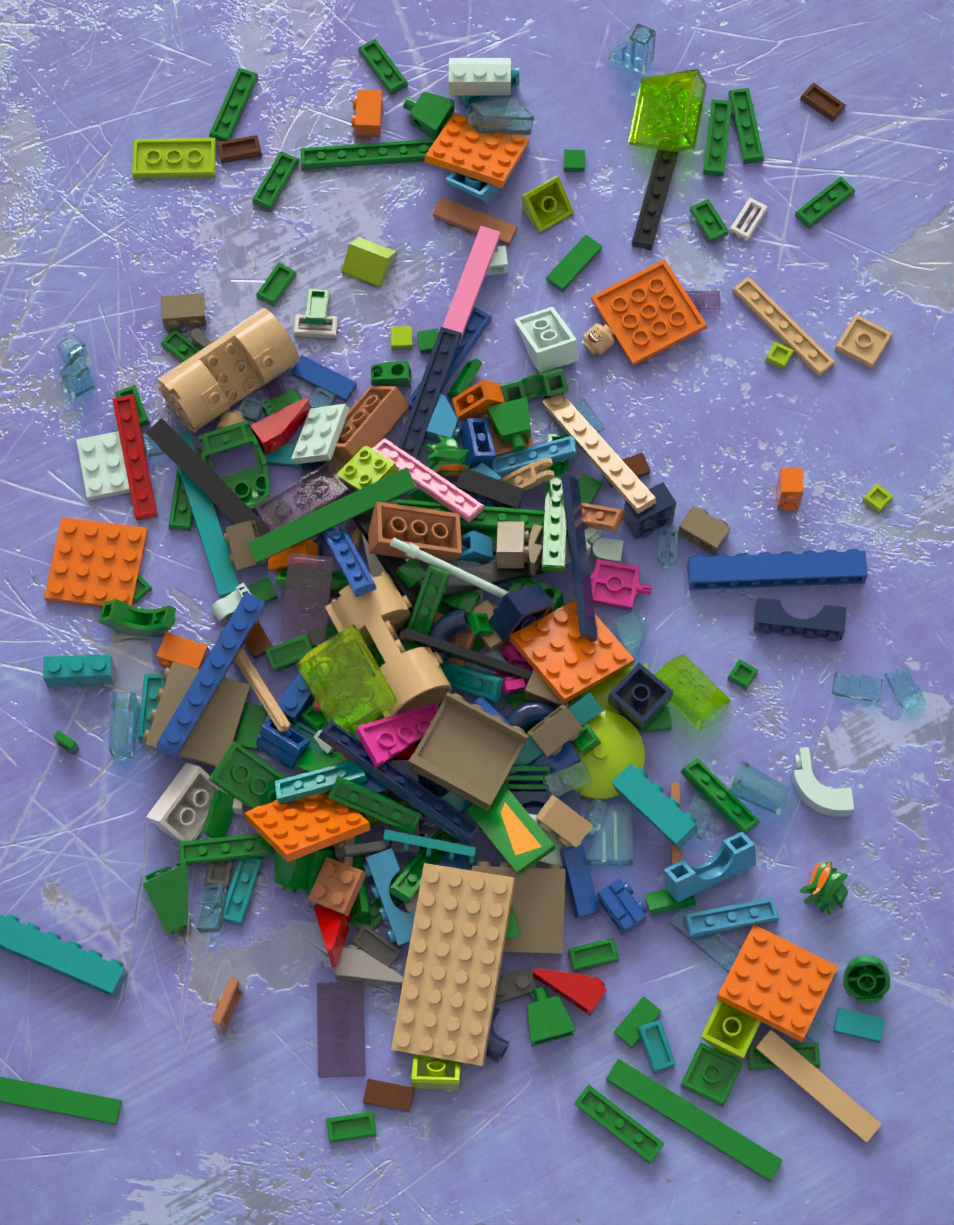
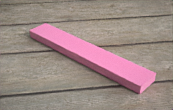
(472, 280)
(431, 482)

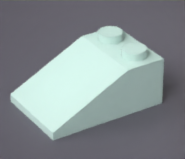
(547, 339)

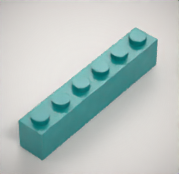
(61, 957)

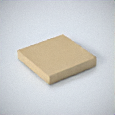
(863, 341)

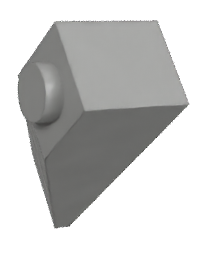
(359, 966)

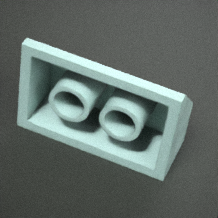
(479, 76)

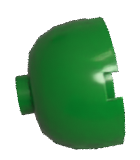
(866, 978)

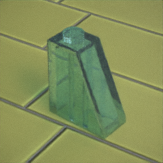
(635, 48)
(501, 116)
(123, 724)
(760, 789)
(614, 839)

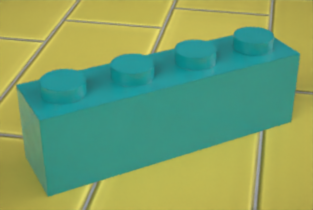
(655, 806)

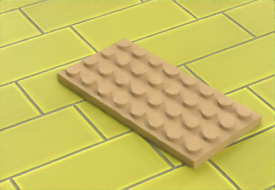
(453, 964)

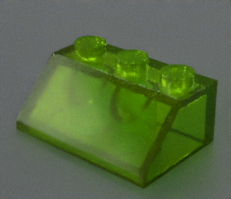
(692, 691)

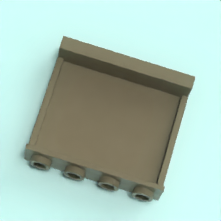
(215, 728)
(468, 751)
(537, 906)

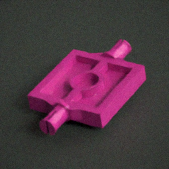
(616, 584)

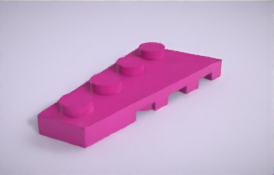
(395, 733)

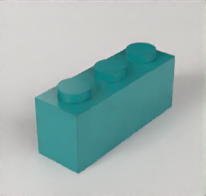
(78, 670)

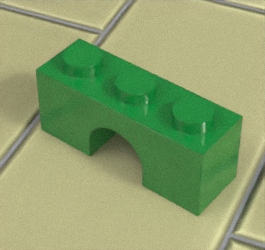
(535, 385)

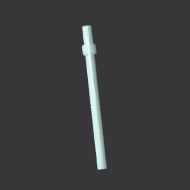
(414, 552)

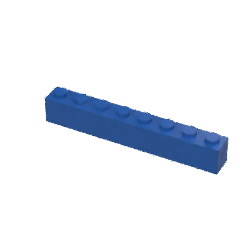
(777, 569)
(210, 676)

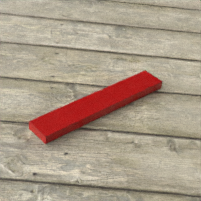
(135, 457)

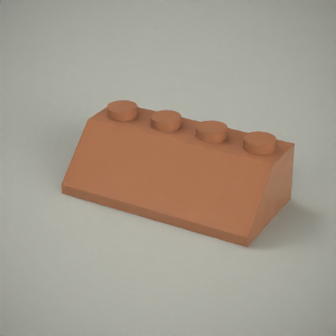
(370, 420)
(431, 530)

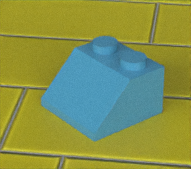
(472, 187)

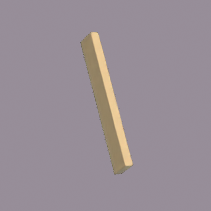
(783, 326)
(818, 1086)

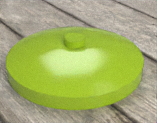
(618, 749)

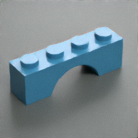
(732, 858)
(382, 869)

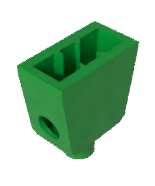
(430, 113)
(511, 422)
(547, 1018)

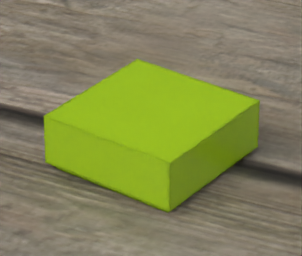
(401, 337)
(779, 355)
(877, 498)

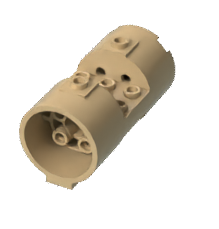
(228, 370)
(411, 674)

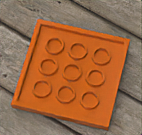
(475, 154)
(649, 312)
(95, 562)
(565, 657)
(306, 824)
(777, 983)

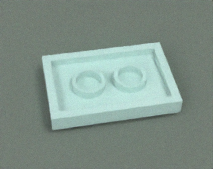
(320, 434)
(103, 466)

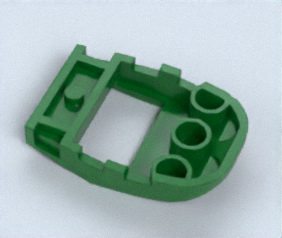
(250, 484)

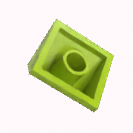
(546, 204)
(368, 261)
(730, 1030)
(435, 1073)

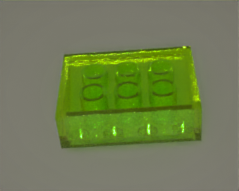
(668, 111)
(346, 680)

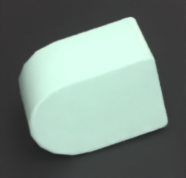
(607, 549)

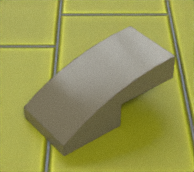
(535, 550)

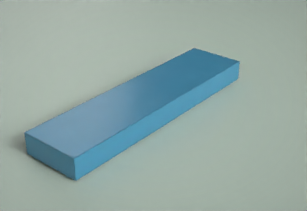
(556, 450)
(731, 917)

